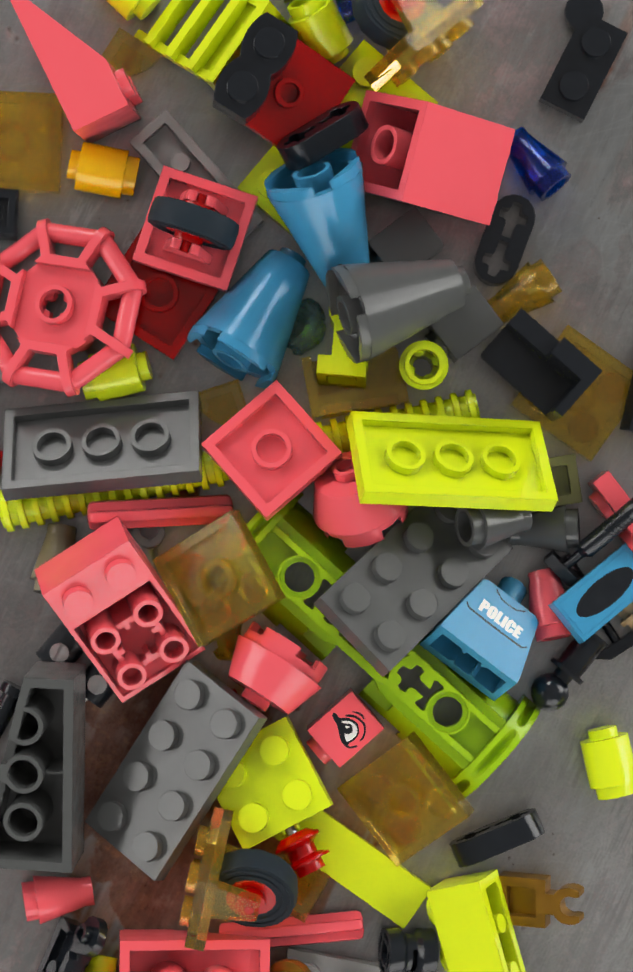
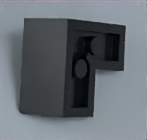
(539, 366)

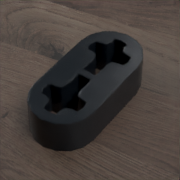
(322, 135)
(515, 244)
(497, 837)

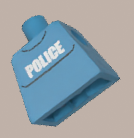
(486, 636)

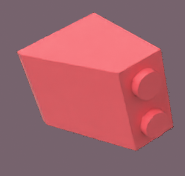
(432, 156)

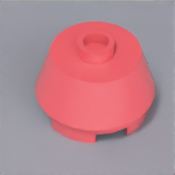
(340, 513)
(273, 670)

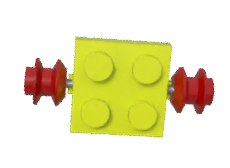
(275, 792)

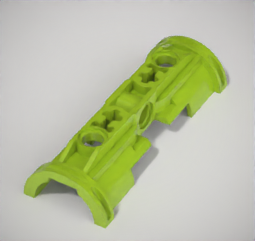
(466, 749)

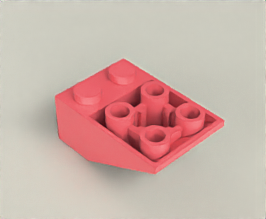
(117, 609)

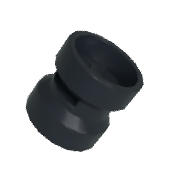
(408, 951)

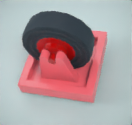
(195, 228)

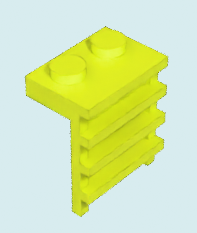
(219, 45)

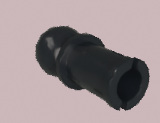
(551, 689)

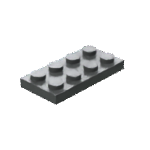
(102, 445)
(406, 585)
(175, 770)

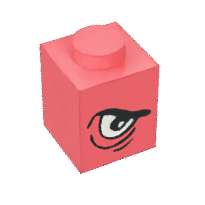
(343, 729)

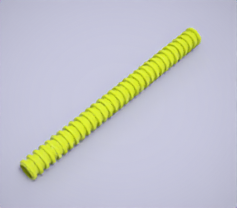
(37, 510)

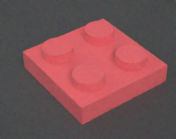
(271, 450)

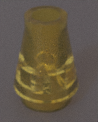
(528, 289)

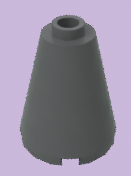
(392, 301)

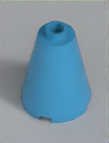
(324, 209)
(254, 318)

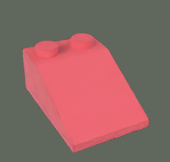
(85, 83)
(165, 952)

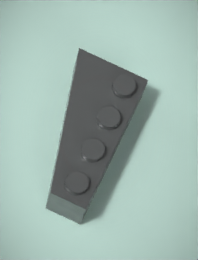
(45, 771)

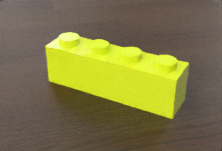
(474, 924)

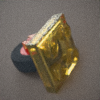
(411, 33)
(234, 884)

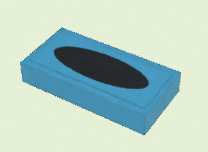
(597, 595)

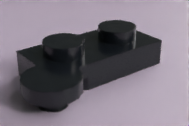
(583, 60)
(74, 945)

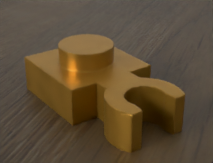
(533, 900)

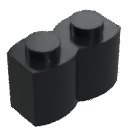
(262, 58)

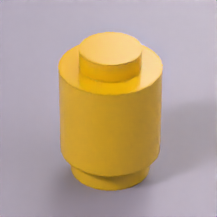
(103, 170)

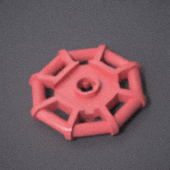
(85, 310)

